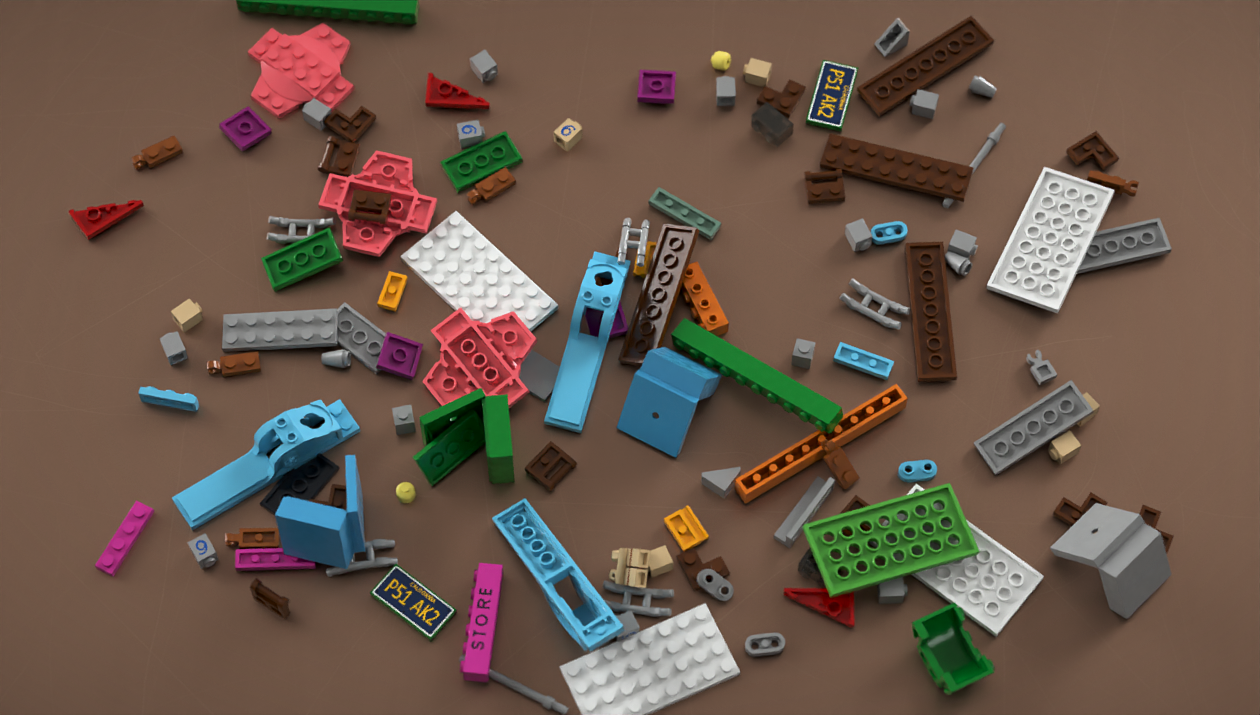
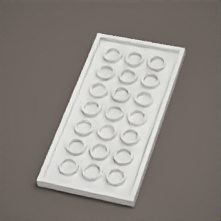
(1050, 240)
(476, 275)
(984, 585)
(652, 667)

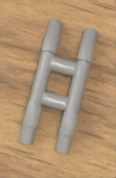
(292, 224)
(640, 245)
(870, 295)
(371, 561)
(645, 592)

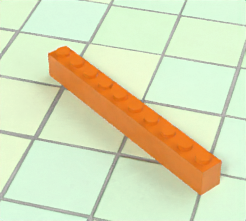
(810, 450)

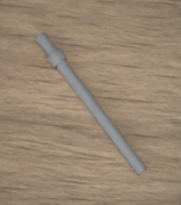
(992, 140)
(548, 702)

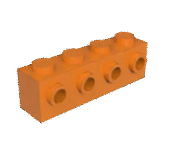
(703, 301)

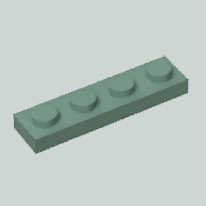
(684, 213)

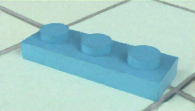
(863, 361)
(168, 398)

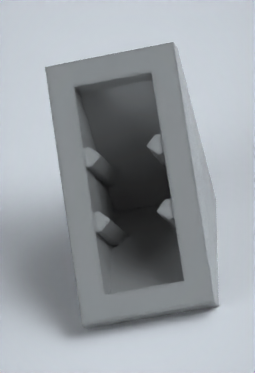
(893, 38)
(721, 480)

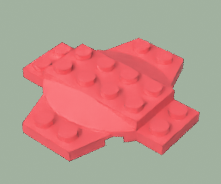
(300, 69)
(407, 208)
(480, 357)

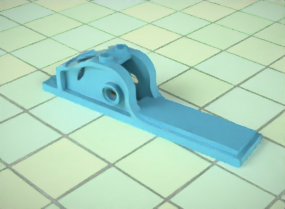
(585, 352)
(256, 471)
(550, 563)

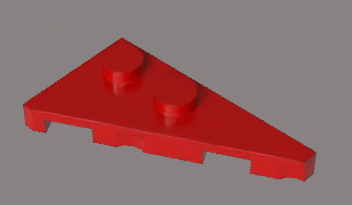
(444, 94)
(99, 218)
(838, 607)

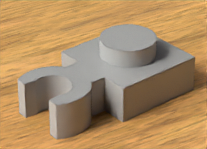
(1041, 369)

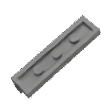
(804, 511)

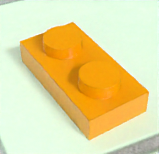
(392, 291)

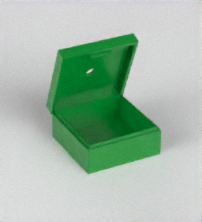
(495, 417)

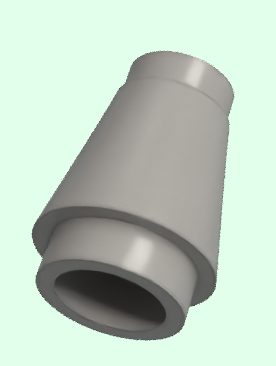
(983, 87)
(959, 263)
(337, 358)

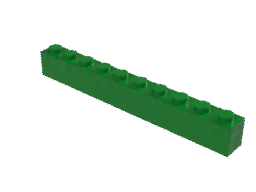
(371, 10)
(757, 376)

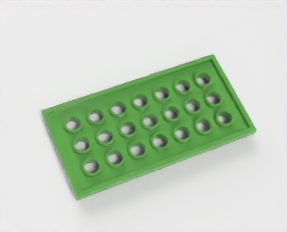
(892, 569)

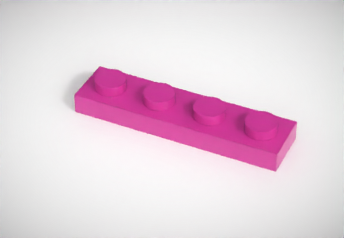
(124, 538)
(269, 560)

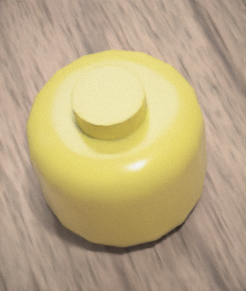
(721, 60)
(405, 492)

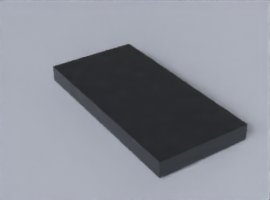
(301, 483)

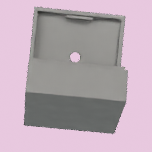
(1123, 550)

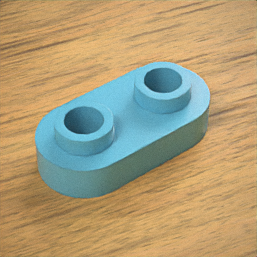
(887, 232)
(917, 472)

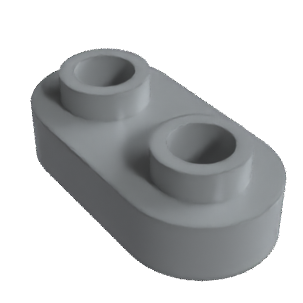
(715, 585)
(764, 643)

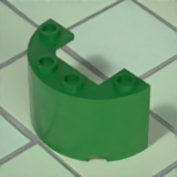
(949, 649)

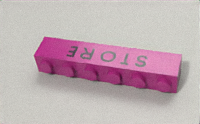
(483, 622)

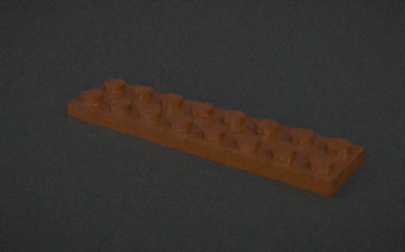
(925, 65)
(896, 167)
(659, 292)
(930, 311)

